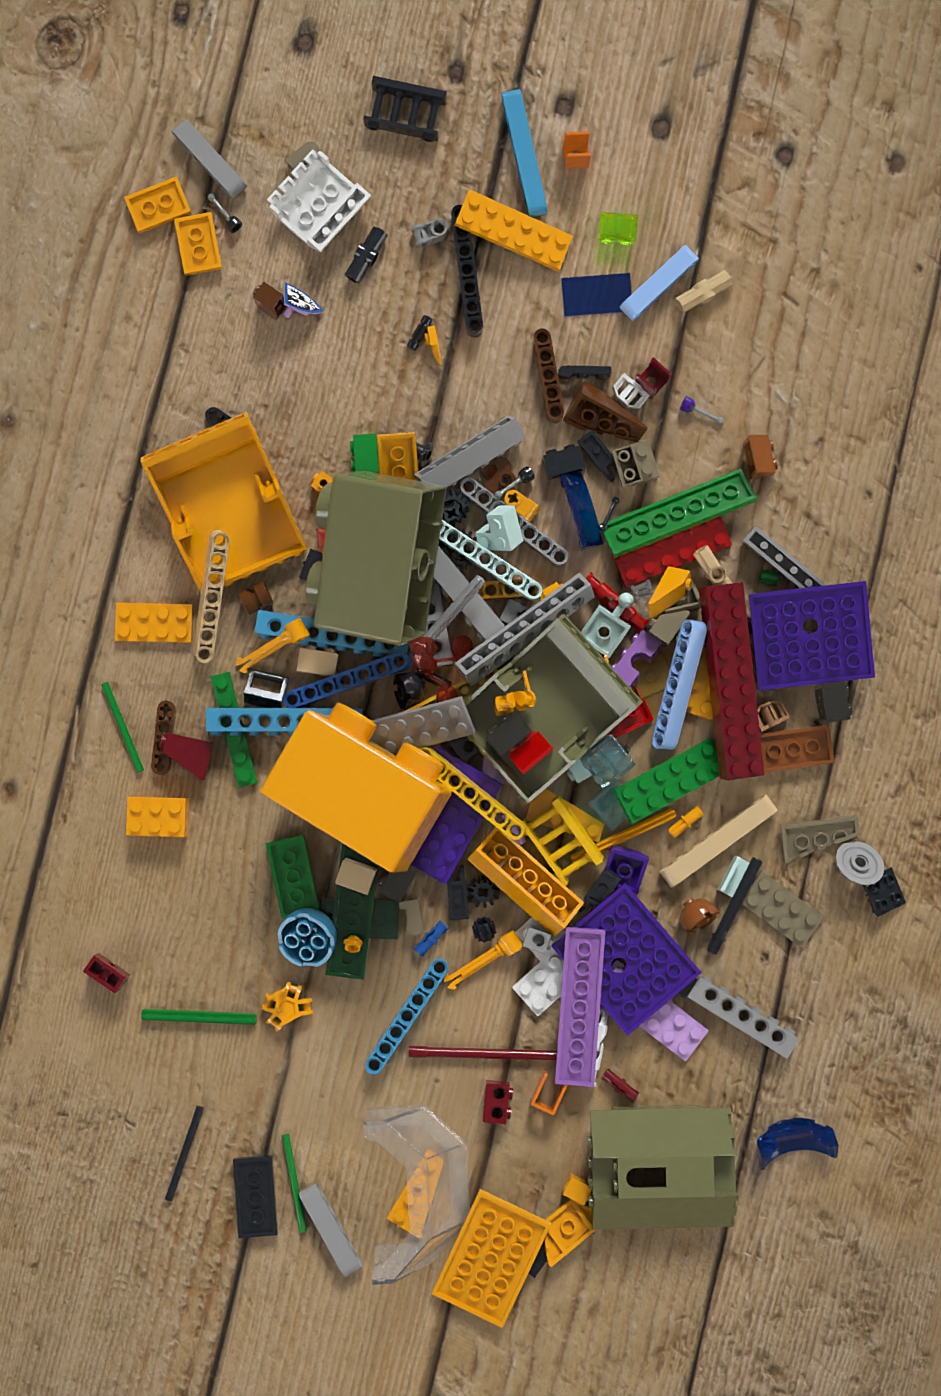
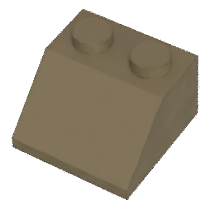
(666, 626)

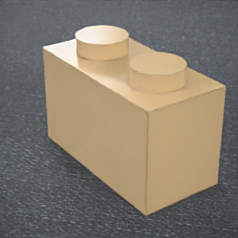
(318, 662)

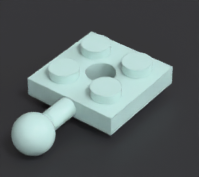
(616, 626)

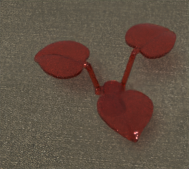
(423, 651)

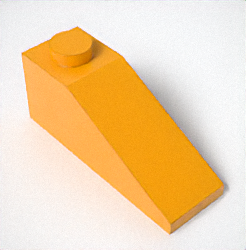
(669, 590)

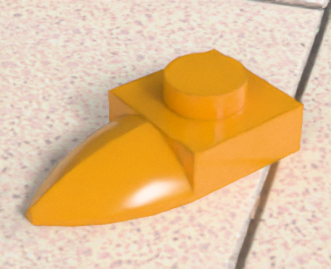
(431, 339)

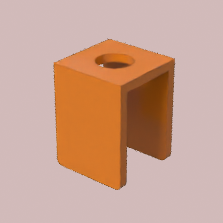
(576, 142)
(551, 1110)

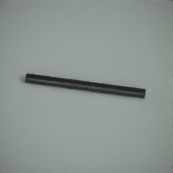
(184, 1153)

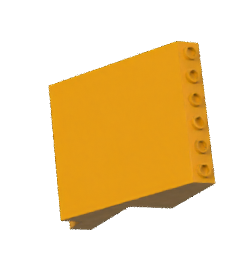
(225, 485)

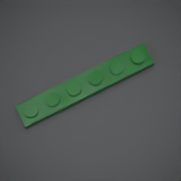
(237, 745)

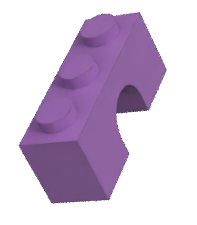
(643, 647)

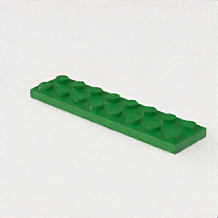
(678, 513)

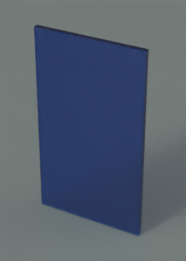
(595, 294)

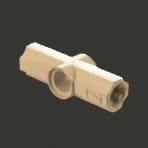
(703, 291)
(708, 563)

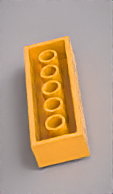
(526, 881)

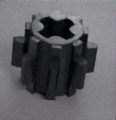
(484, 929)

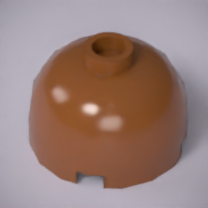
(697, 914)

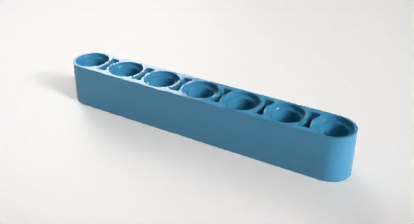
(524, 153)
(404, 1025)

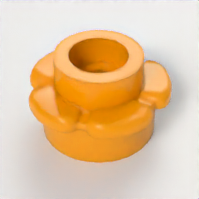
(353, 944)

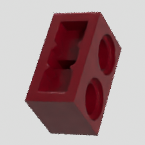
(492, 1101)

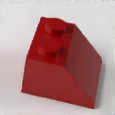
(530, 752)

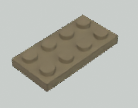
(782, 909)

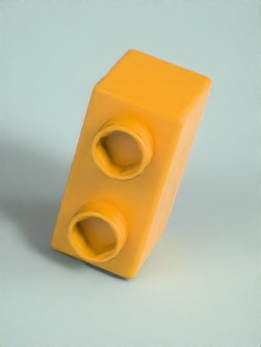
(357, 788)

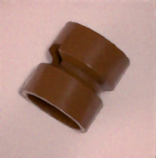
(256, 598)

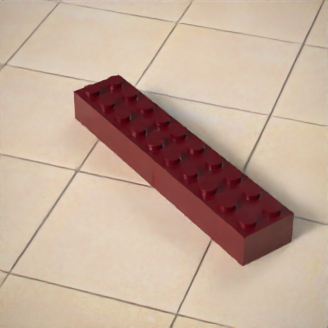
(731, 681)

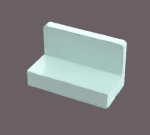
(733, 876)

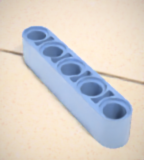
(659, 283)

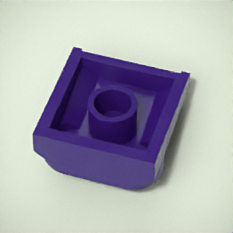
(628, 865)

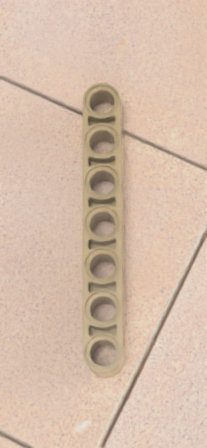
(211, 587)
(718, 841)

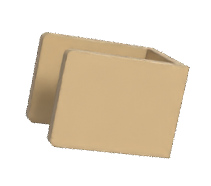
(356, 876)

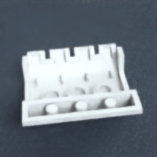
(317, 201)

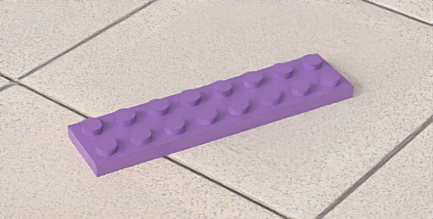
(580, 1006)

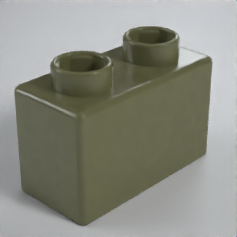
(376, 556)

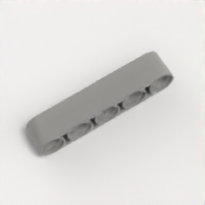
(209, 159)
(330, 1229)

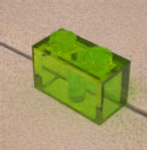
(617, 228)

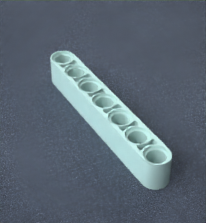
(492, 565)

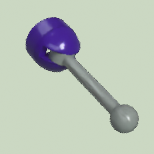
(688, 406)

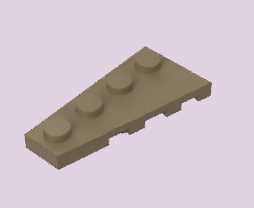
(809, 836)

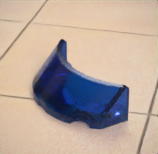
(582, 510)
(793, 1136)

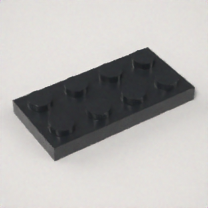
(255, 1196)

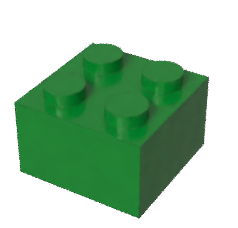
(365, 452)

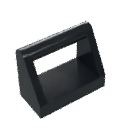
(262, 697)

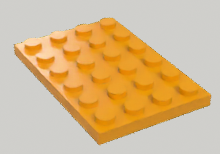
(491, 1258)

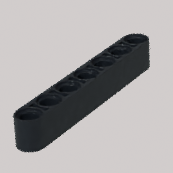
(469, 280)

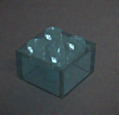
(607, 761)

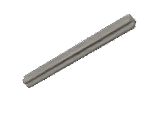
(453, 610)

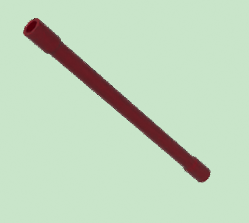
(424, 1051)

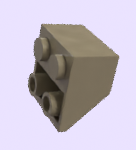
(635, 464)

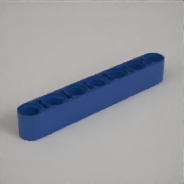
(338, 684)

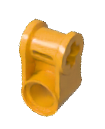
(524, 506)

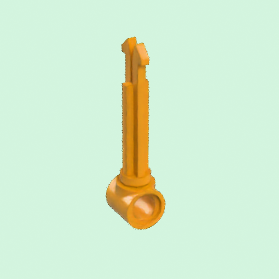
(293, 633)
(507, 944)

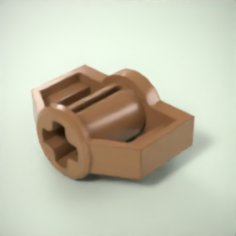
(769, 714)

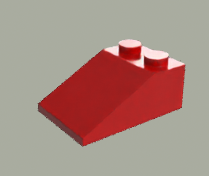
(635, 719)

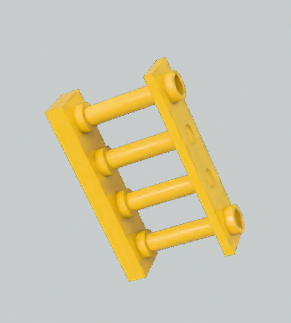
(570, 823)

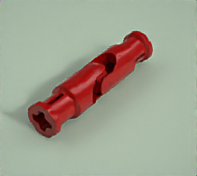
(629, 614)

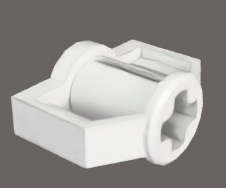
(632, 385)

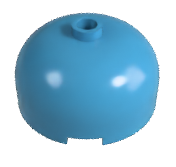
(306, 937)

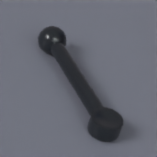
(615, 500)

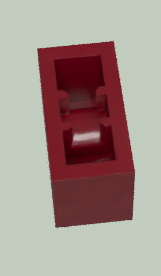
(106, 973)

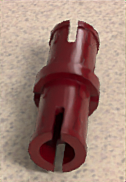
(620, 1085)

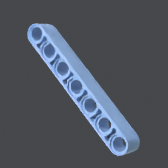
(679, 684)

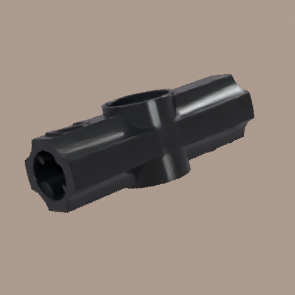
(366, 255)

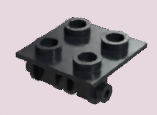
(885, 893)

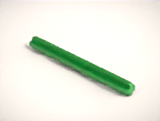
(199, 1016)

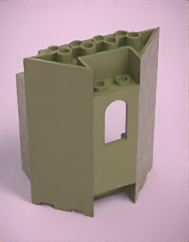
(688, 1141)

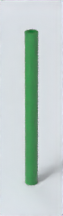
(122, 727)
(294, 1183)

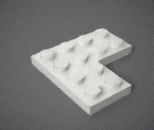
(544, 981)

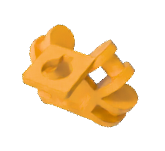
(516, 699)
(286, 1007)

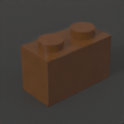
(269, 300)

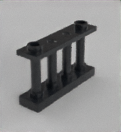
(417, 94)

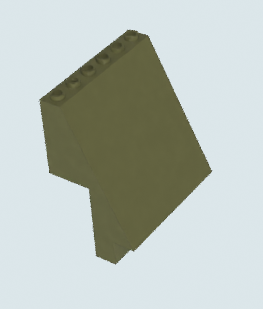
(574, 705)

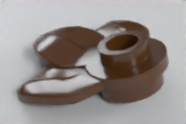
(496, 474)

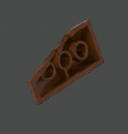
(599, 412)

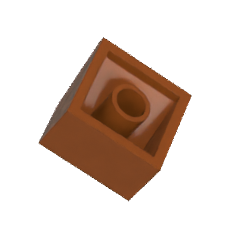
(759, 456)

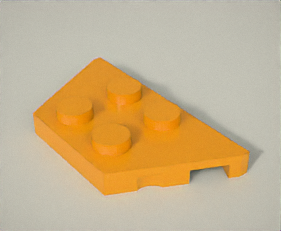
(568, 1228)

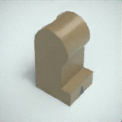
(298, 156)
(414, 916)

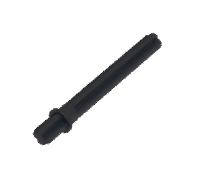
(734, 906)

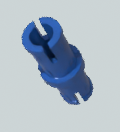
(431, 938)

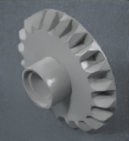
(859, 863)

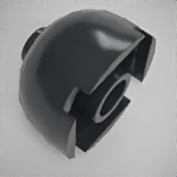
(410, 689)

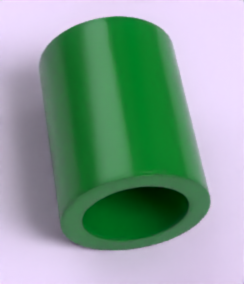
(768, 577)

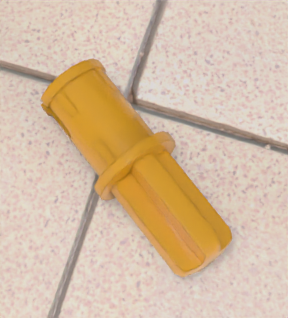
(685, 821)

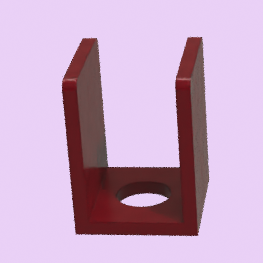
(657, 371)

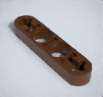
(157, 736)

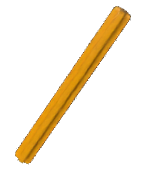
(629, 832)

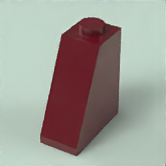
(188, 752)

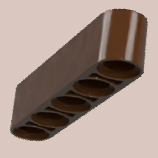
(550, 367)

